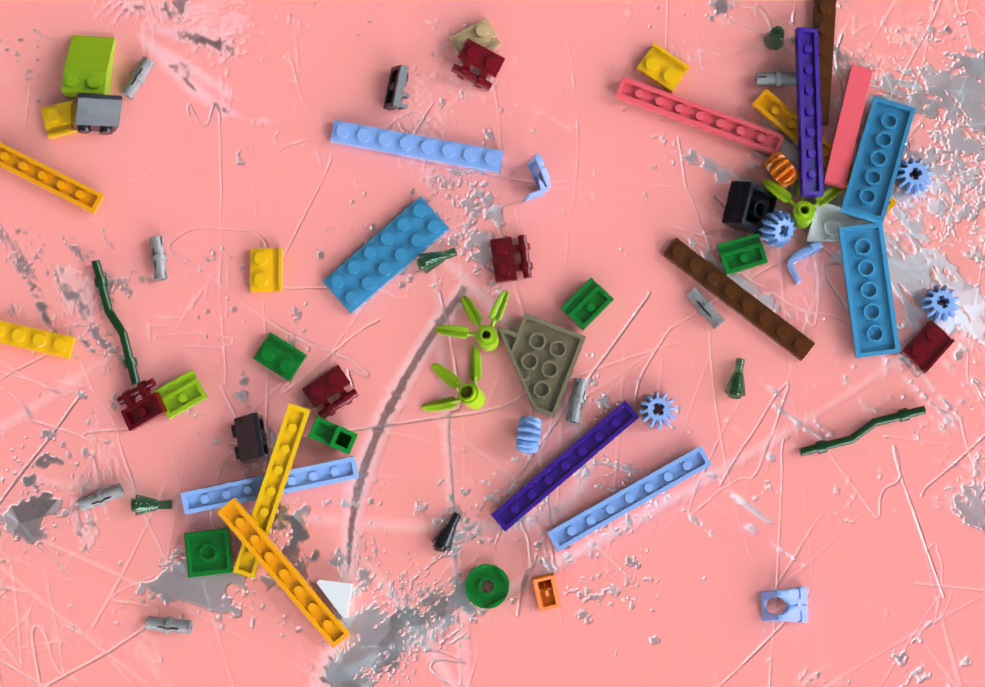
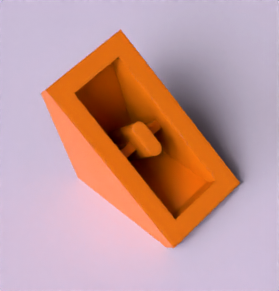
(546, 591)

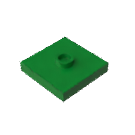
(208, 552)

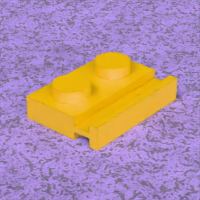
(662, 68)
(58, 120)
(266, 270)

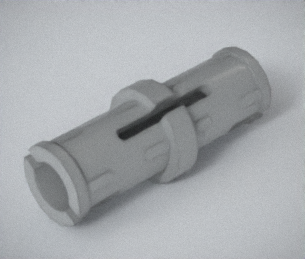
(137, 78)
(775, 78)
(158, 258)
(705, 308)
(577, 400)
(101, 497)
(169, 625)

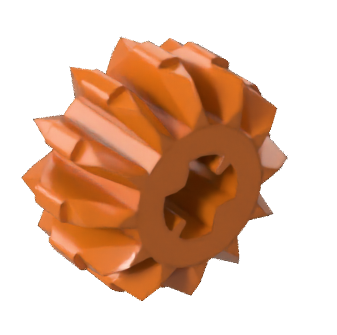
(781, 169)

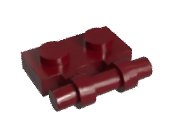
(480, 58)
(504, 261)
(325, 387)
(145, 410)

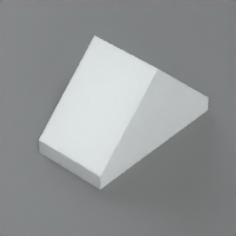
(338, 594)

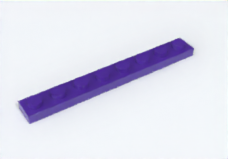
(808, 112)
(565, 466)

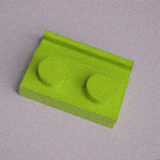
(182, 394)

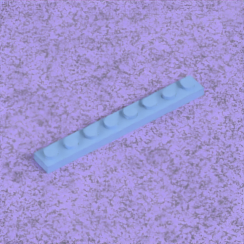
(416, 146)
(248, 489)
(629, 498)

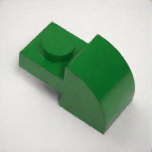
(332, 435)

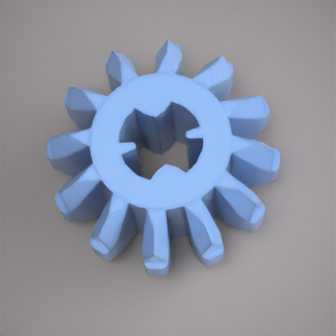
(918, 169)
(777, 228)
(938, 310)
(659, 402)
(528, 434)

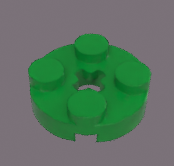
(483, 598)

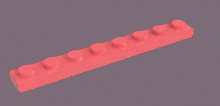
(699, 116)

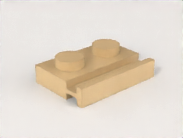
(481, 33)

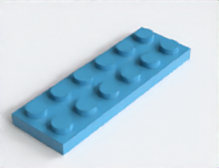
(877, 160)
(386, 255)
(868, 290)

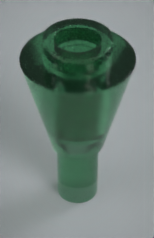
(431, 260)
(736, 384)
(144, 504)

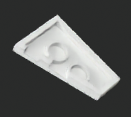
(827, 220)

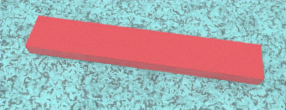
(847, 126)

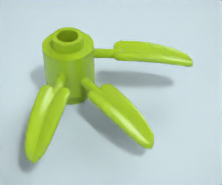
(803, 211)
(475, 317)
(468, 393)

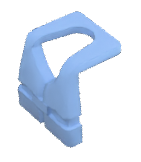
(540, 177)
(799, 255)
(794, 598)

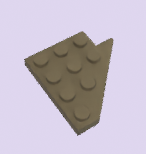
(543, 360)

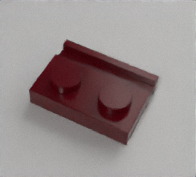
(927, 346)

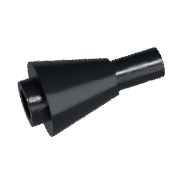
(444, 539)

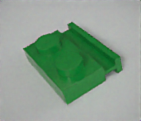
(742, 254)
(587, 304)
(280, 357)

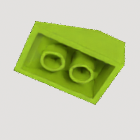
(88, 66)

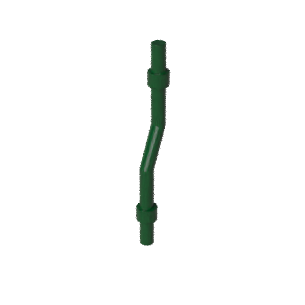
(101, 283)
(901, 415)

